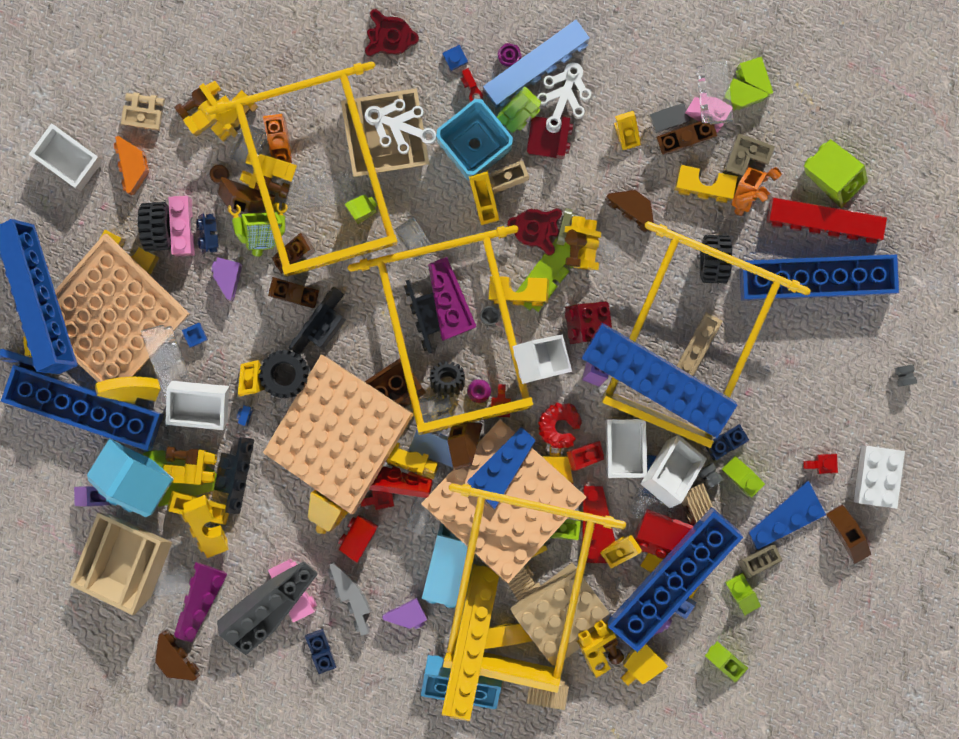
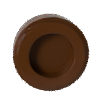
(217, 172)

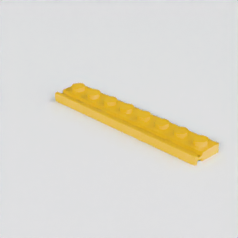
(470, 643)

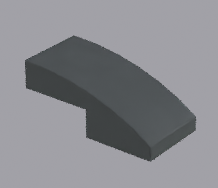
(669, 118)

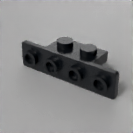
(426, 314)
(321, 325)
(233, 474)

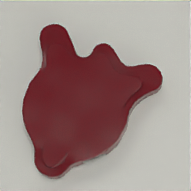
(390, 35)
(536, 228)

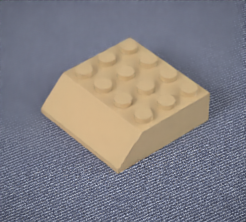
(385, 158)
(120, 563)
(546, 608)

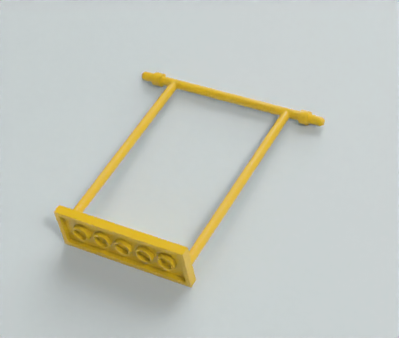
(337, 256)
(474, 416)
(658, 418)
(508, 668)

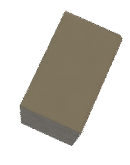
(743, 150)

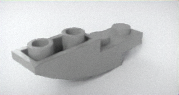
(346, 589)

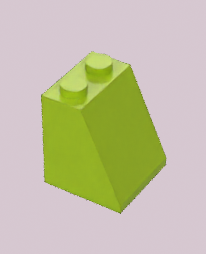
(836, 172)

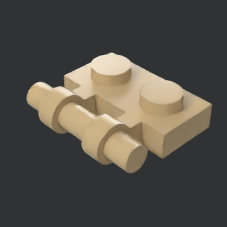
(142, 117)

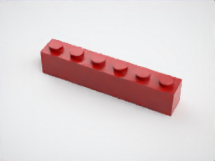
(826, 220)

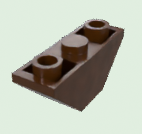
(686, 137)
(242, 195)
(633, 206)
(297, 250)
(293, 293)
(463, 443)
(849, 533)
(173, 659)

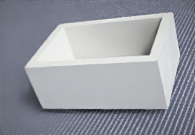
(66, 157)
(542, 358)
(197, 405)
(626, 448)
(673, 471)
(879, 476)

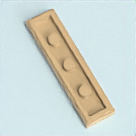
(699, 343)

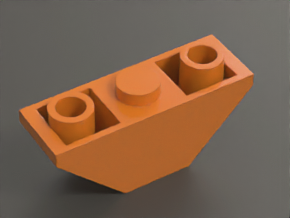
(278, 137)
(132, 164)

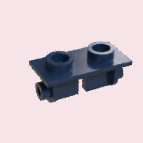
(205, 226)

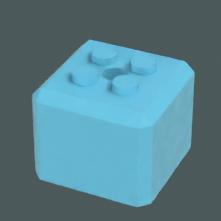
(478, 123)
(129, 479)

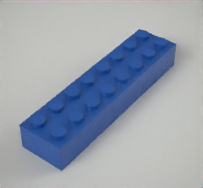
(825, 277)
(35, 298)
(659, 380)
(82, 407)
(674, 579)

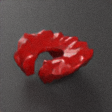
(548, 420)

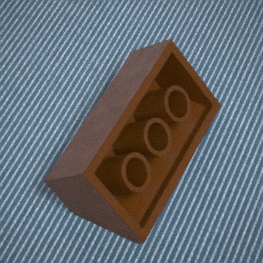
(393, 384)

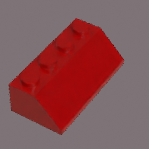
(659, 533)

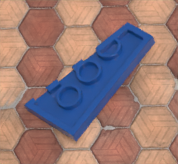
(503, 465)
(794, 513)

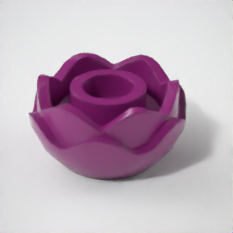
(507, 49)
(479, 397)

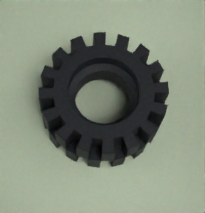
(447, 370)

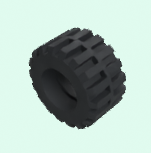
(154, 226)
(711, 268)
(269, 367)

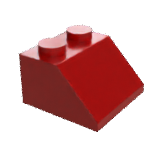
(357, 538)

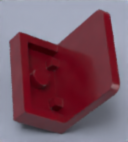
(549, 144)
(585, 320)

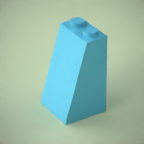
(445, 569)

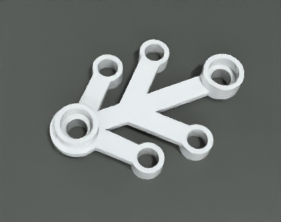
(565, 93)
(396, 124)

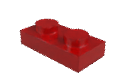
(585, 455)

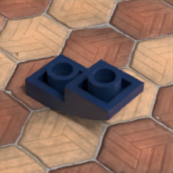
(727, 442)
(320, 651)

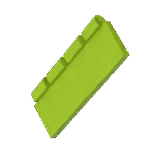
(551, 268)

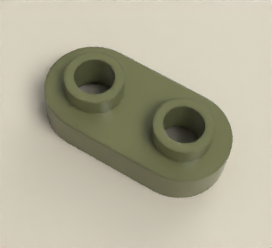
(566, 220)

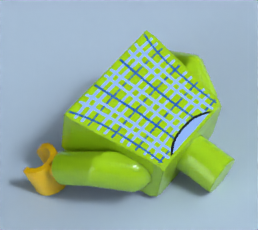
(255, 228)

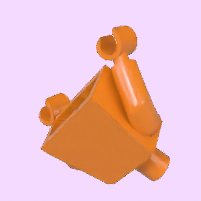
(751, 187)

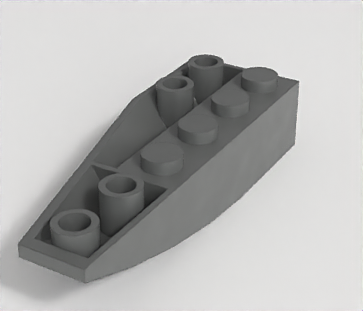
(264, 608)

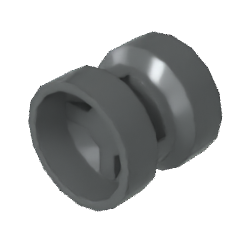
(489, 316)
(906, 375)
(710, 476)

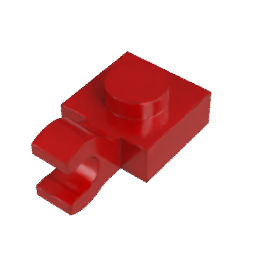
(468, 81)
(500, 399)
(824, 463)
(380, 500)

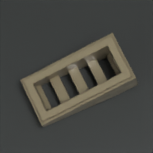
(743, 563)

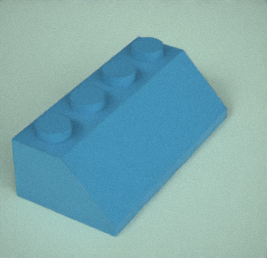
(437, 678)

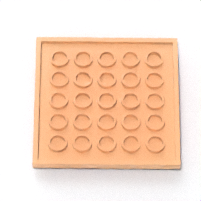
(106, 308)
(338, 434)
(510, 532)

